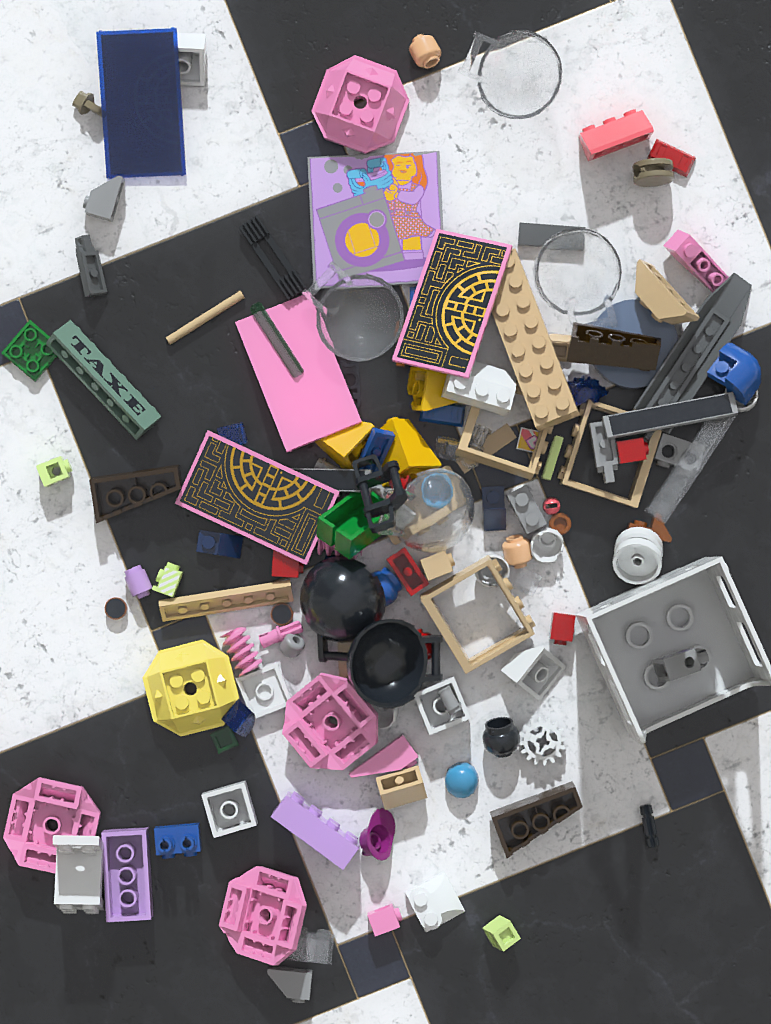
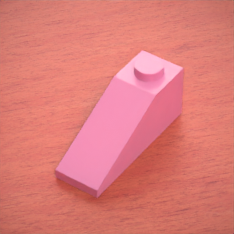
(390, 758)

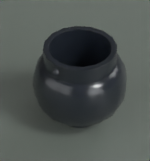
(501, 736)

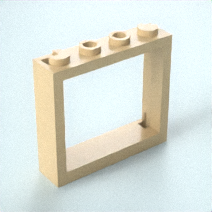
(571, 452)
(498, 463)
(498, 648)

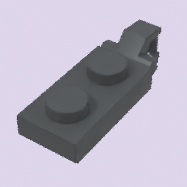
(90, 267)

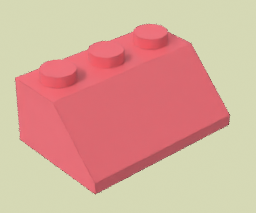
(615, 134)

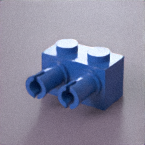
(178, 839)

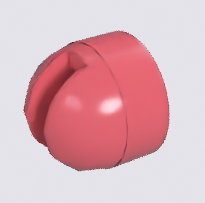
(551, 511)

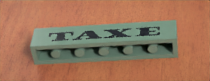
(103, 379)

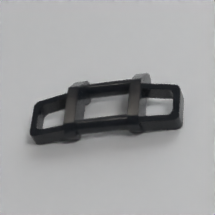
(388, 472)

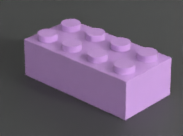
(316, 830)
(127, 874)

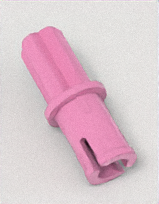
(277, 635)

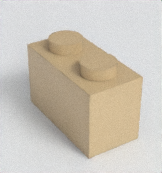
(437, 565)
(401, 787)

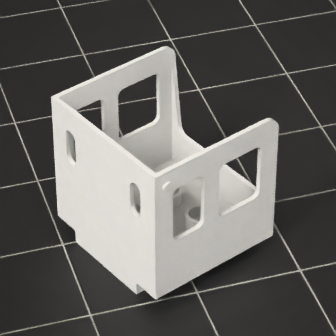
(664, 617)

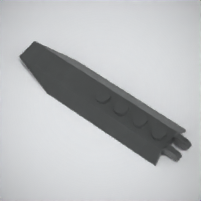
(698, 347)

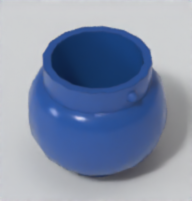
(389, 583)

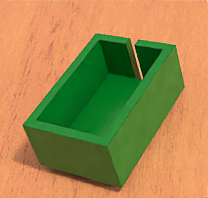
(347, 526)

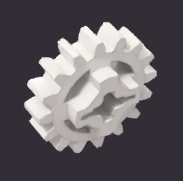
(556, 745)

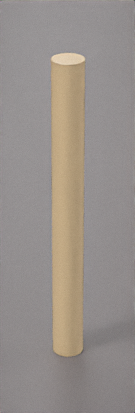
(205, 317)

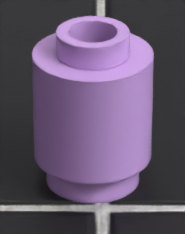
(138, 582)

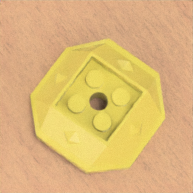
(194, 663)

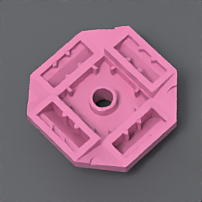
(367, 127)
(313, 734)
(28, 816)
(247, 914)

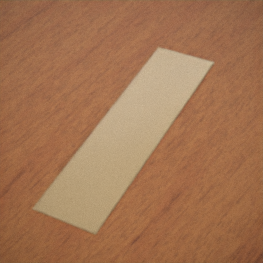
(493, 443)

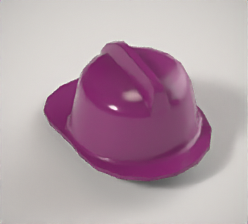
(379, 835)

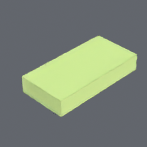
(552, 457)

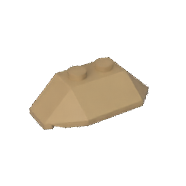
(661, 297)

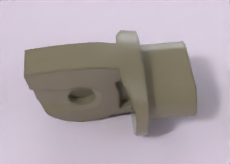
(85, 103)

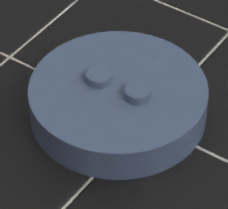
(637, 319)

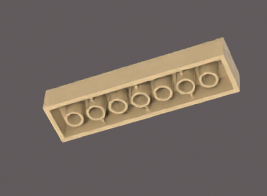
(531, 349)

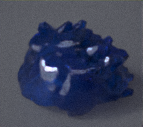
(585, 389)

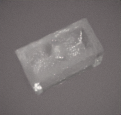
(314, 947)

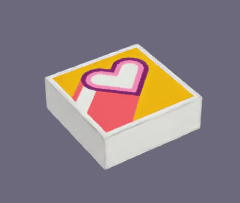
(527, 439)

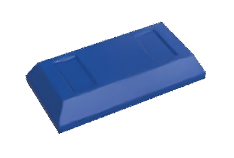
(446, 415)

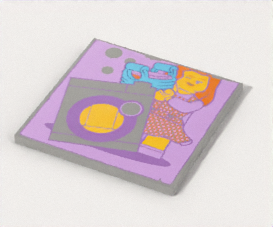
(374, 214)

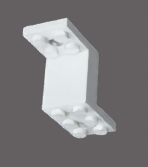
(78, 873)

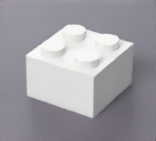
(434, 710)
(229, 809)

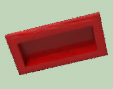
(681, 160)

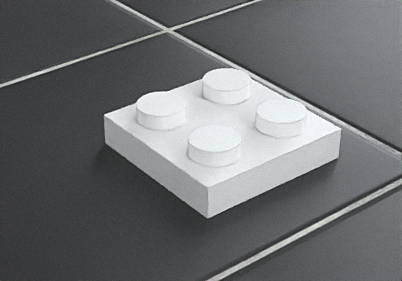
(264, 690)

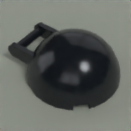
(340, 602)
(391, 661)

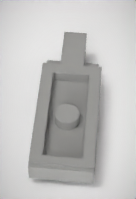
(604, 452)

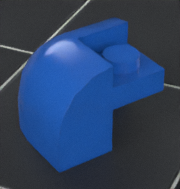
(737, 372)

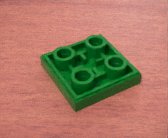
(30, 351)

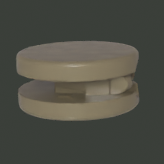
(653, 172)

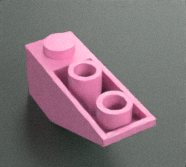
(695, 260)

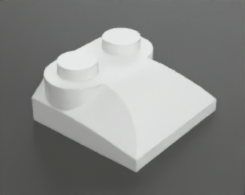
(435, 902)

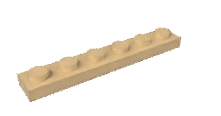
(226, 600)

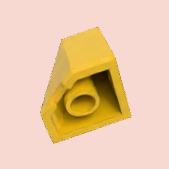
(426, 389)
(346, 444)
(408, 449)

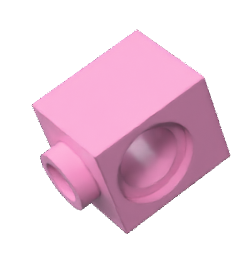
(384, 919)

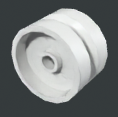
(638, 555)

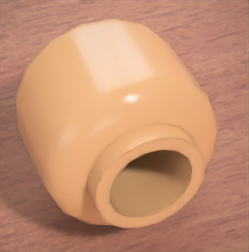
(425, 51)
(517, 551)

